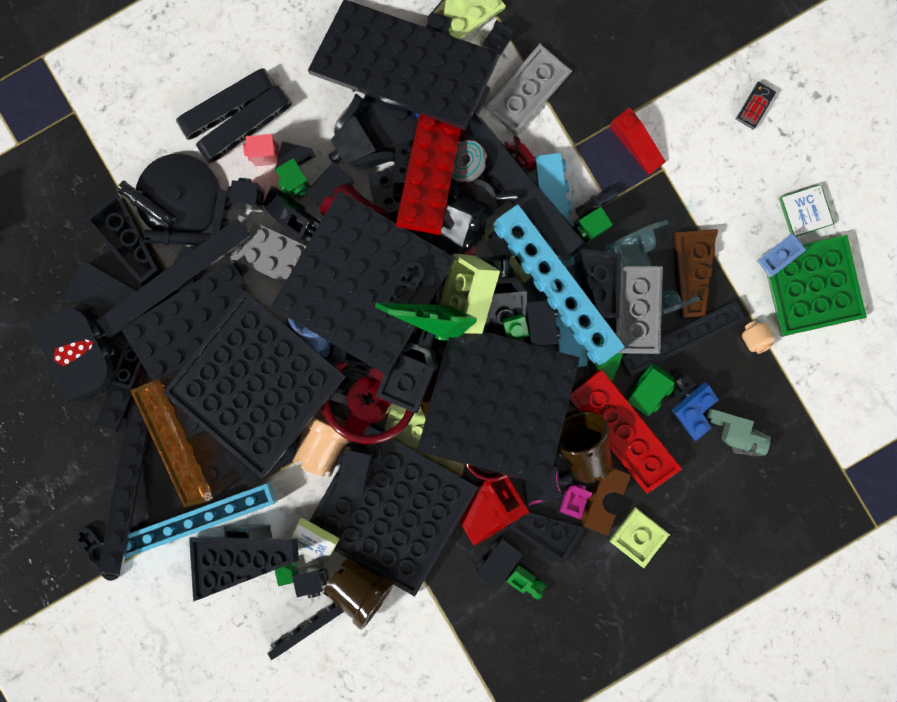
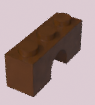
(595, 515)

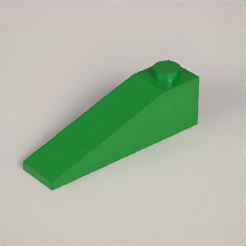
(439, 320)

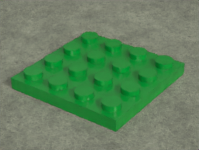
(817, 288)

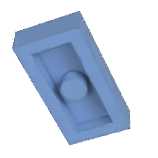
(781, 255)

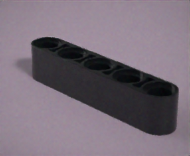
(224, 104)
(244, 124)

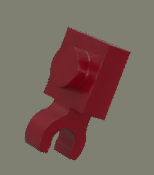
(522, 153)

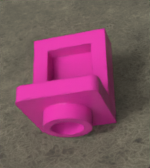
(575, 500)

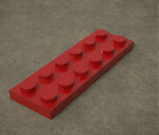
(428, 176)
(629, 434)

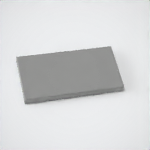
(528, 89)
(640, 309)

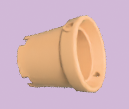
(320, 446)

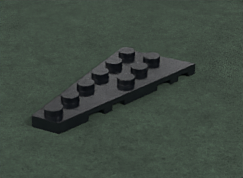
(229, 561)

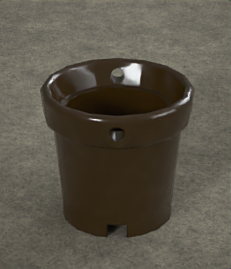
(586, 446)
(358, 592)

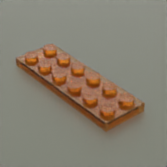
(172, 443)

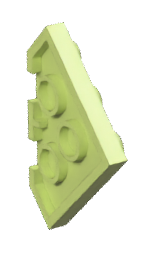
(470, 14)

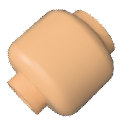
(758, 337)

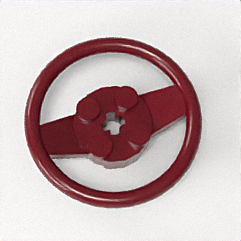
(363, 415)

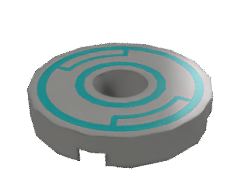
(476, 165)

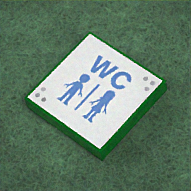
(806, 210)

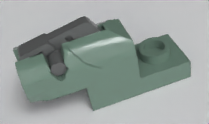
(740, 434)

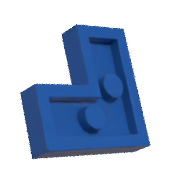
(691, 411)

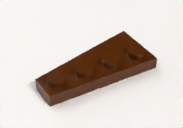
(694, 269)

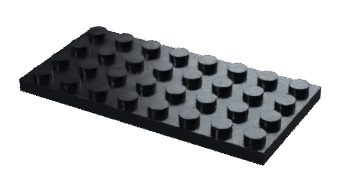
(404, 64)

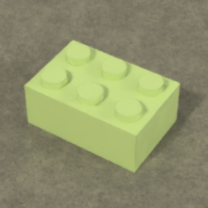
(470, 288)

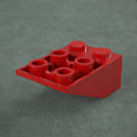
(492, 509)

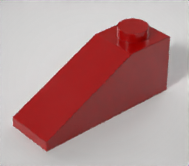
(637, 140)

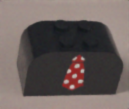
(76, 352)

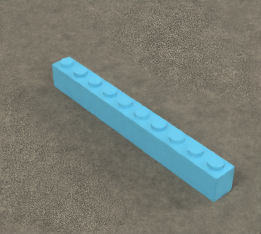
(551, 180)

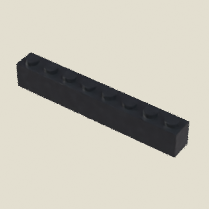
(533, 200)

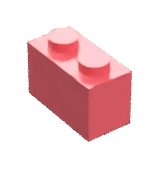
(261, 149)

